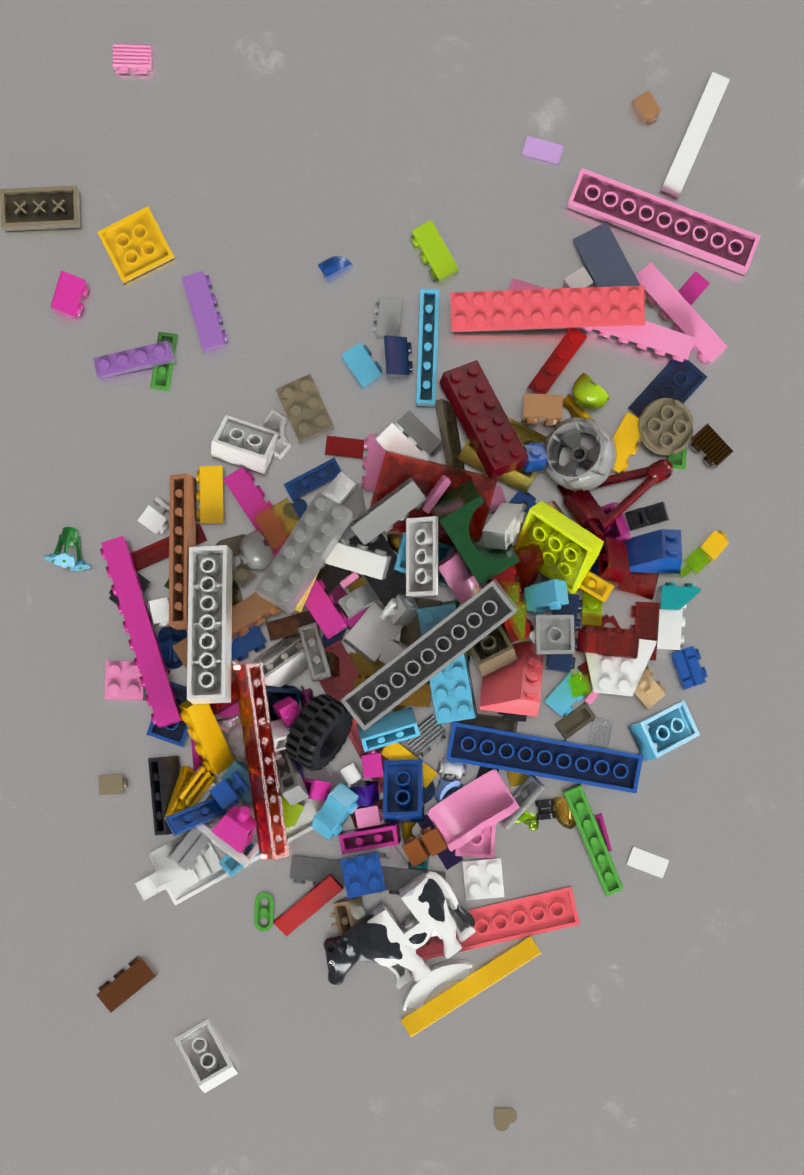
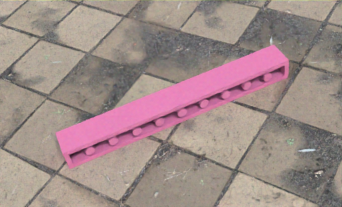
(650, 335)

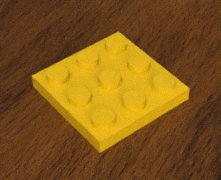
(135, 244)

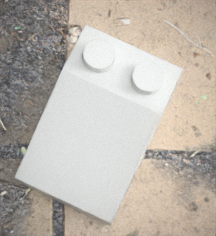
(205, 1056)

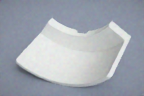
(439, 974)

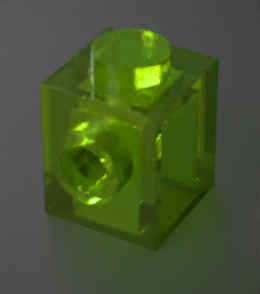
(579, 685)

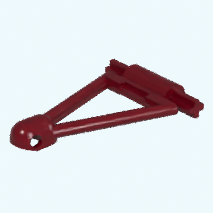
(589, 513)

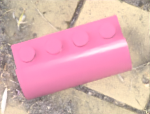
(458, 576)

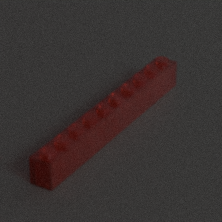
(261, 760)

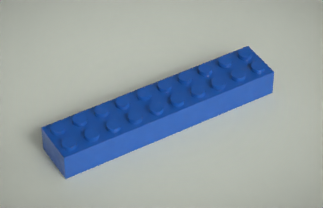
(544, 756)

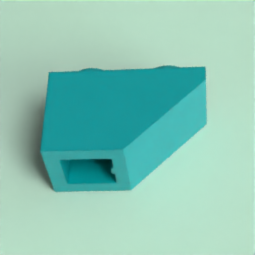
(676, 597)

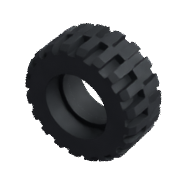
(318, 732)

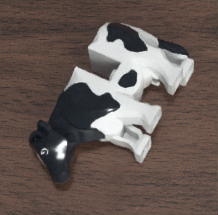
(384, 941)

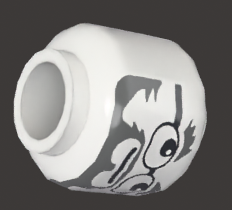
(451, 770)

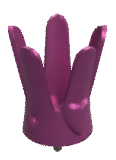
(306, 696)

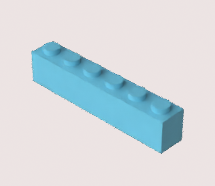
(427, 347)

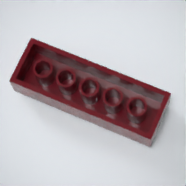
(483, 419)

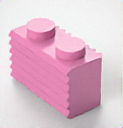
(132, 57)

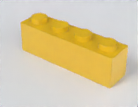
(207, 736)

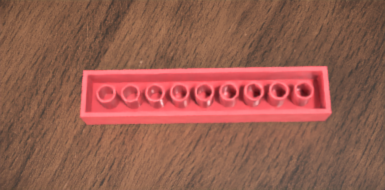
(547, 308)

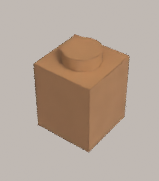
(646, 107)

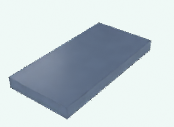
(605, 258)

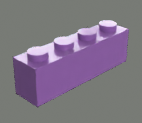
(204, 312)
(134, 359)

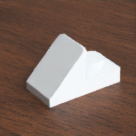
(395, 860)

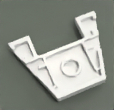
(619, 674)

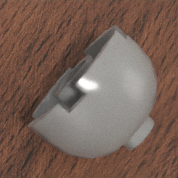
(255, 552)

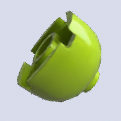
(589, 393)

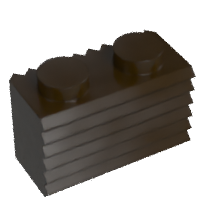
(710, 446)

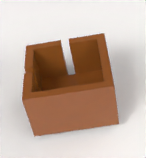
(424, 845)

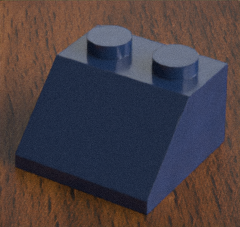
(397, 357)

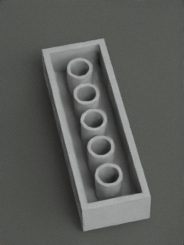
(304, 552)

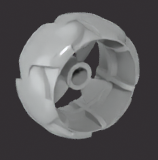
(596, 460)

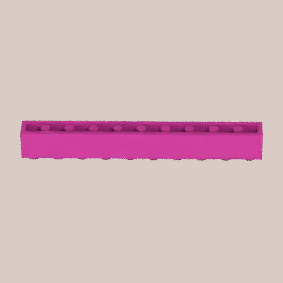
(252, 503)
(141, 631)

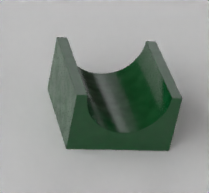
(455, 514)

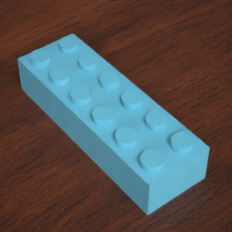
(452, 686)

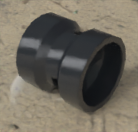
(545, 813)

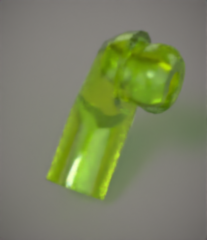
(529, 820)

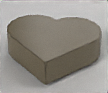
(504, 1117)

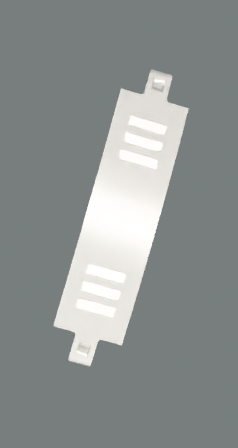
(207, 871)

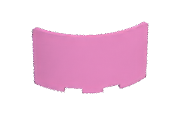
(472, 809)

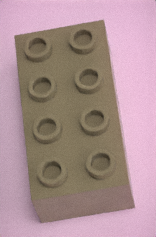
(40, 208)

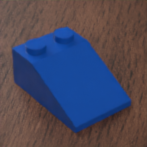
(655, 552)
(403, 791)

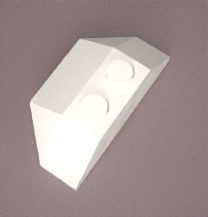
(283, 661)

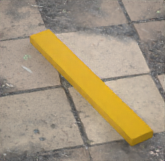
(470, 986)

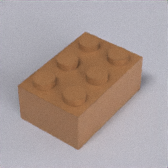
(541, 409)

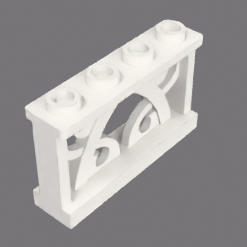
(206, 830)

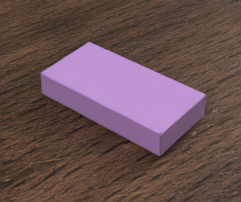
(542, 150)

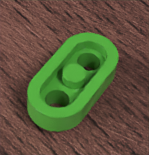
(264, 911)

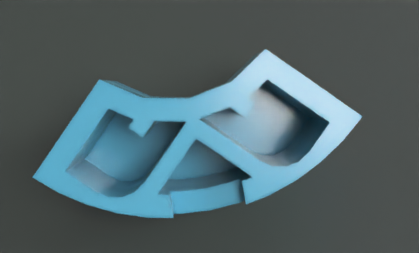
(335, 811)

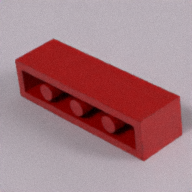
(557, 362)

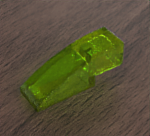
(517, 620)

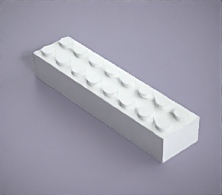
(209, 624)

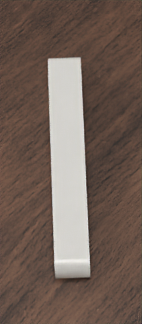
(695, 134)

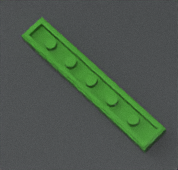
(593, 840)

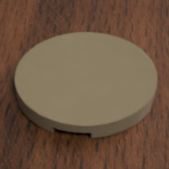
(666, 426)

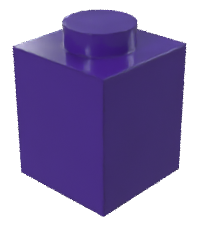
(366, 791)

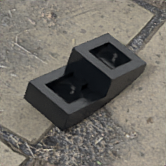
(647, 516)

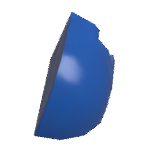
(334, 266)

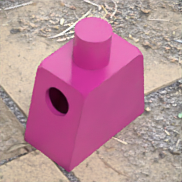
(236, 828)

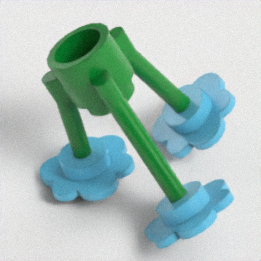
(68, 537)

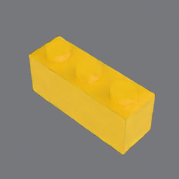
(625, 441)
(211, 495)

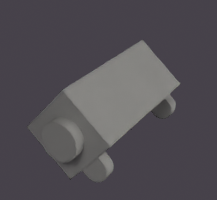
(420, 433)

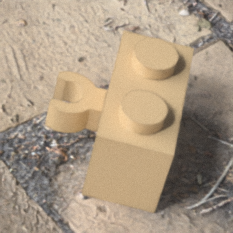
(648, 690)
(347, 913)

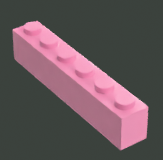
(680, 313)

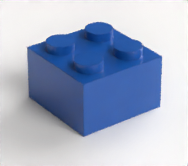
(363, 874)

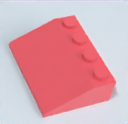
(516, 685)

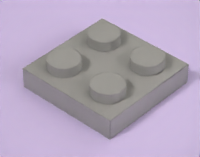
(554, 634)

